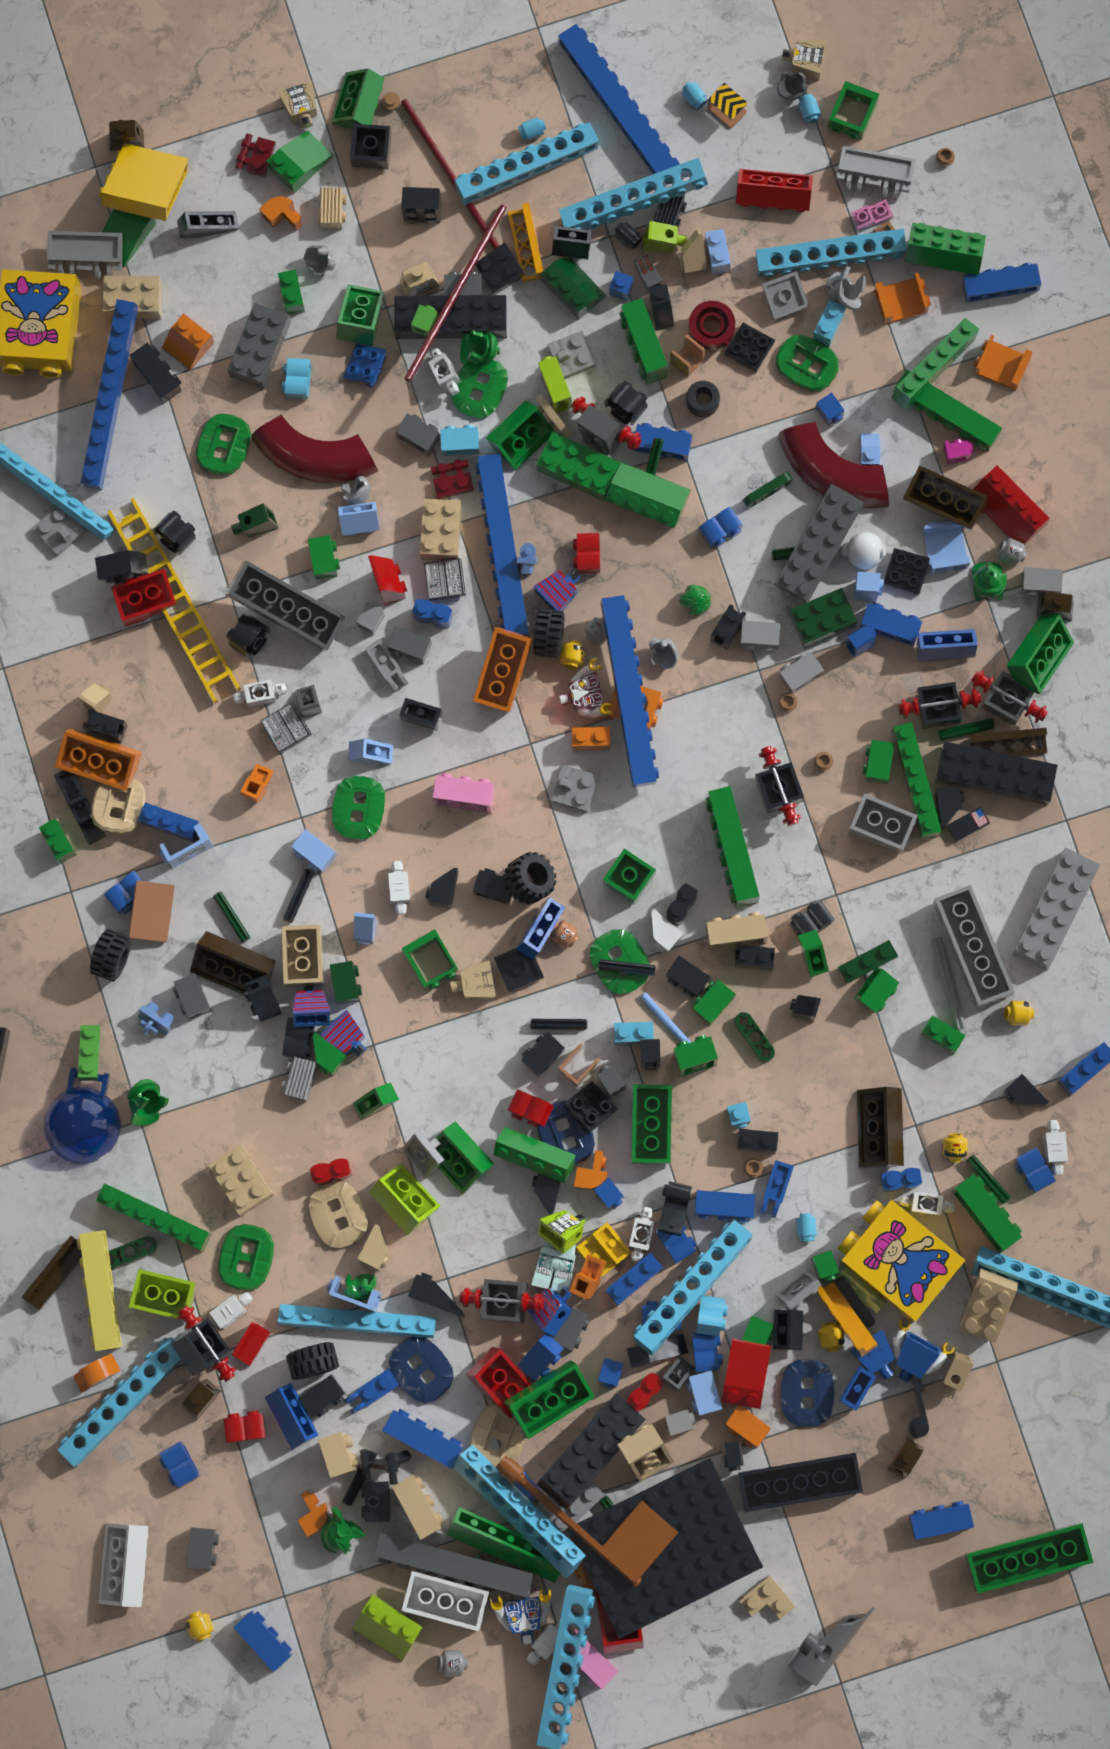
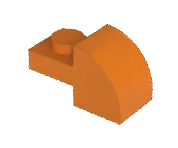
(256, 784)

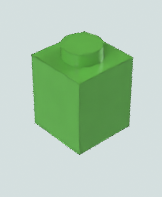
(424, 320)

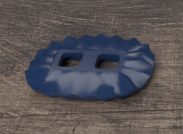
(550, 1135)
(432, 1359)
(792, 1392)

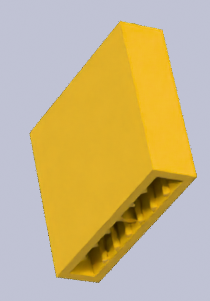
(144, 182)

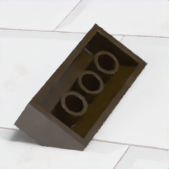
(946, 498)
(229, 963)
(880, 1127)

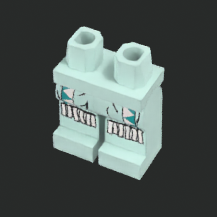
(553, 1260)

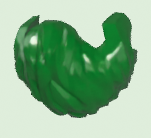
(696, 599)
(360, 1287)

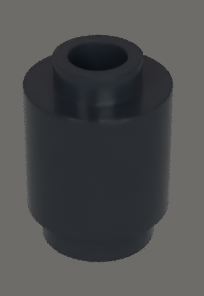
(627, 235)

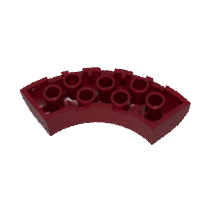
(313, 458)
(822, 467)

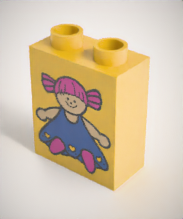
(38, 321)
(900, 1259)

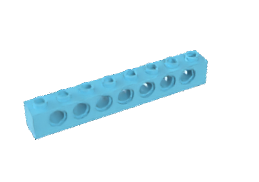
(504, 179)
(635, 189)
(895, 238)
(1046, 1286)
(651, 1342)
(91, 1441)
(519, 1511)
(547, 1735)

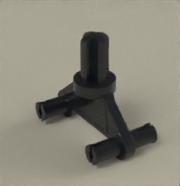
(389, 1463)

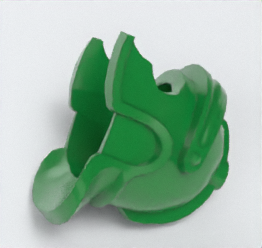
(478, 348)
(988, 585)
(146, 1102)
(339, 1532)

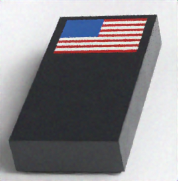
(968, 824)

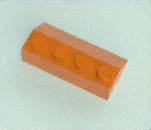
(97, 759)

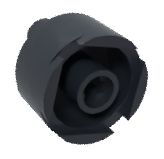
(626, 403)
(175, 533)
(248, 636)

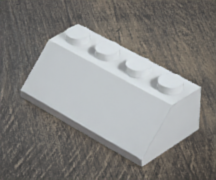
(123, 1565)
(445, 1601)

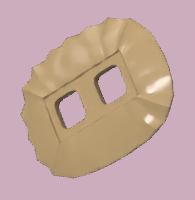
(132, 807)
(350, 1208)
(485, 1429)

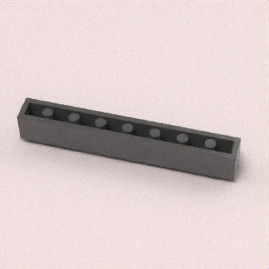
(454, 1565)

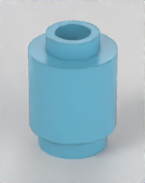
(694, 95)
(809, 108)
(532, 128)
(806, 1227)

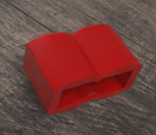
(587, 553)
(530, 1108)
(335, 1170)
(641, 1396)
(244, 1427)

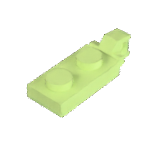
(863, 1291)

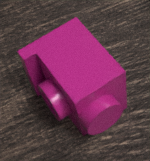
(957, 451)

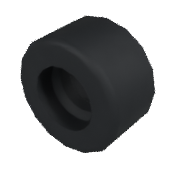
(703, 387)

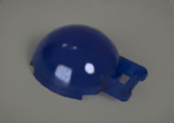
(82, 1122)

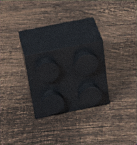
(370, 146)
(421, 205)
(121, 566)

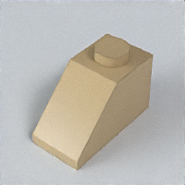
(693, 253)
(96, 697)
(375, 1250)

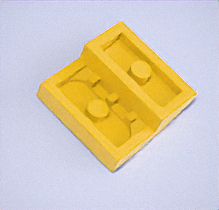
(606, 1246)

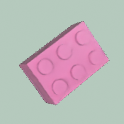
(463, 793)

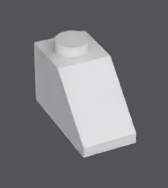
(664, 933)

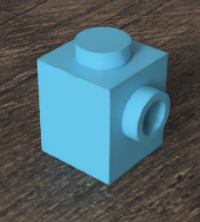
(738, 1115)

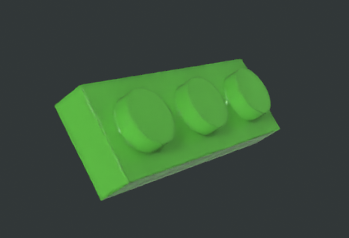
(89, 1053)

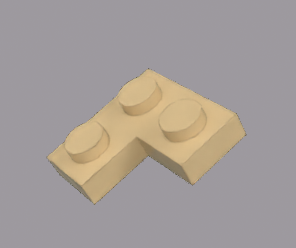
(551, 415)
(767, 1593)

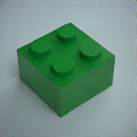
(629, 876)

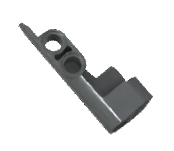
(817, 1656)

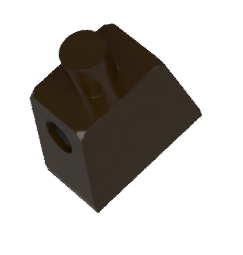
(125, 132)
(1056, 604)
(200, 1398)
(906, 1458)

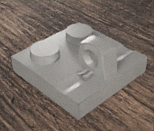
(785, 295)
(572, 354)
(59, 530)
(575, 788)
(423, 1153)
(799, 1290)

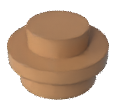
(390, 101)
(945, 157)
(787, 702)
(823, 761)
(753, 1167)

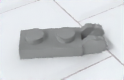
(385, 663)

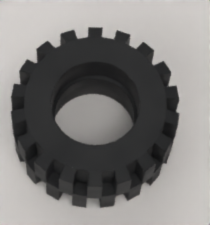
(548, 633)
(519, 883)
(110, 955)
(312, 1360)

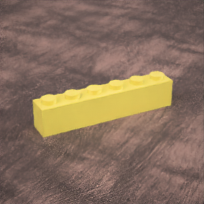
(100, 1290)

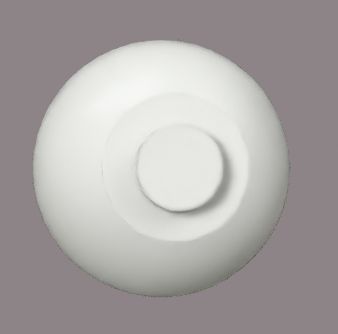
(864, 550)

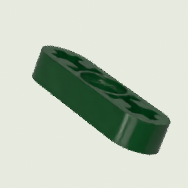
(768, 490)
(742, 1028)
(117, 1262)

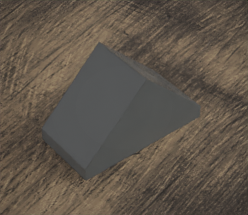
(308, 701)
(678, 1373)

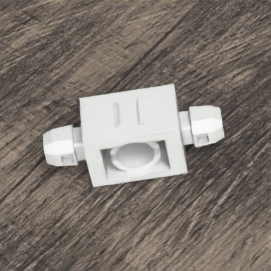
(446, 382)
(240, 697)
(399, 887)
(1055, 1147)
(906, 1201)
(637, 1254)
(230, 1310)
(544, 1644)

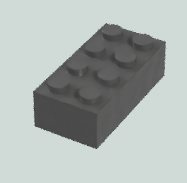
(259, 345)

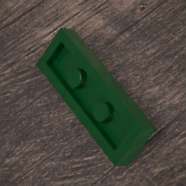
(868, 962)

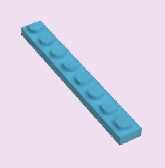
(55, 494)
(356, 1321)

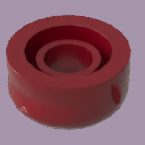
(712, 311)

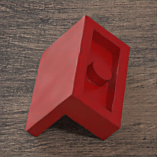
(251, 1343)

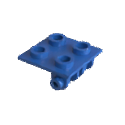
(365, 364)

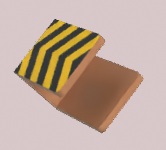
(727, 105)
(692, 349)
(577, 1082)

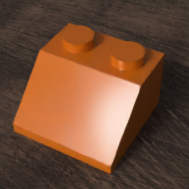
(187, 341)

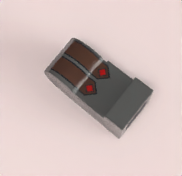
(647, 272)

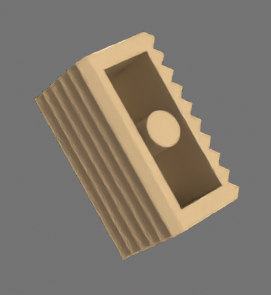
(331, 208)

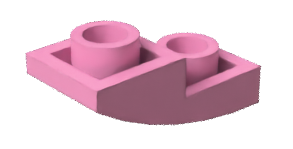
(872, 215)

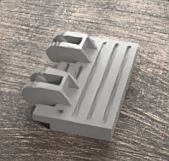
(875, 168)
(85, 249)

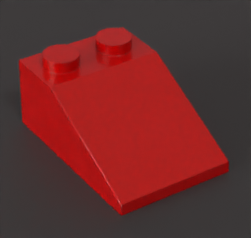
(387, 579)
(143, 597)
(746, 1374)
(497, 1378)
(610, 1639)

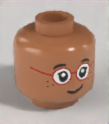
(564, 934)

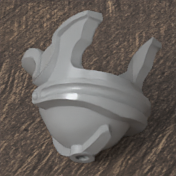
(843, 291)

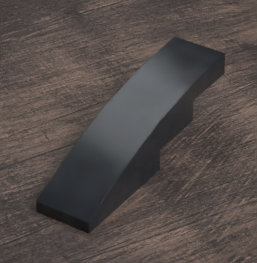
(79, 805)

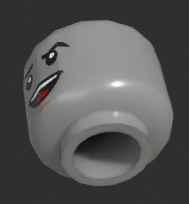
(1011, 551)
(596, 631)
(452, 1663)

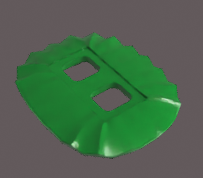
(814, 352)
(492, 391)
(210, 440)
(372, 808)
(631, 952)
(232, 1253)

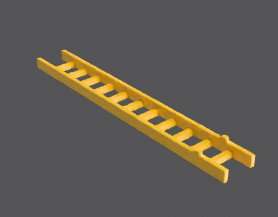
(130, 519)

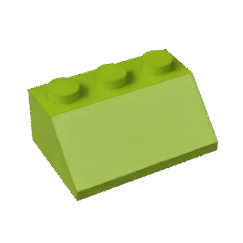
(404, 1199)
(161, 1294)
(387, 1627)

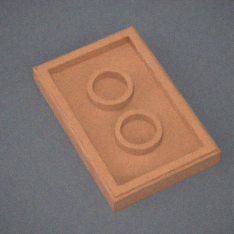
(151, 911)

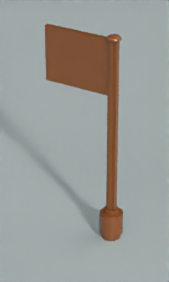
(631, 1546)

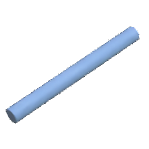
(664, 1018)

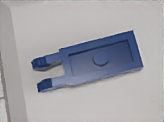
(777, 1186)
(373, 1390)

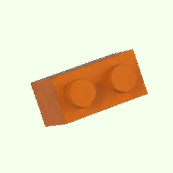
(591, 738)
(747, 1426)

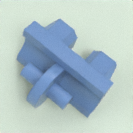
(527, 558)
(152, 1022)

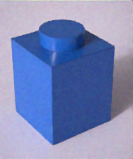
(621, 286)
(830, 409)
(609, 1194)
(610, 1373)

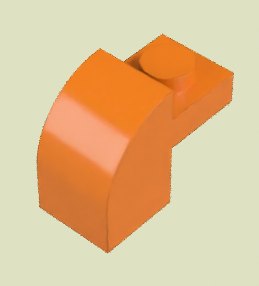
(278, 209)
(591, 1178)
(588, 1279)
(96, 1372)
(317, 1517)

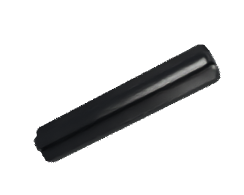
(298, 895)
(627, 967)
(559, 1024)
(854, 1301)
(356, 1483)

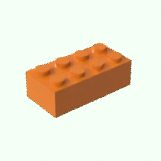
(503, 669)

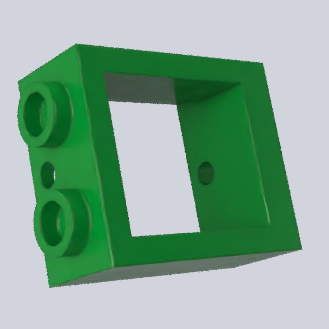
(860, 94)
(422, 942)

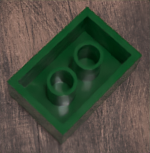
(823, 618)

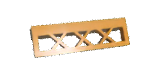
(530, 231)
(847, 1319)

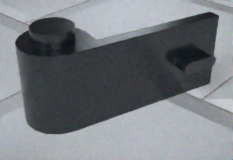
(674, 1208)
(918, 1426)

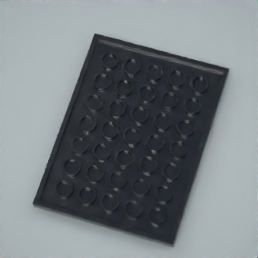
(698, 1561)

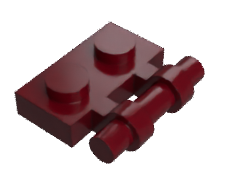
(262, 151)
(454, 484)

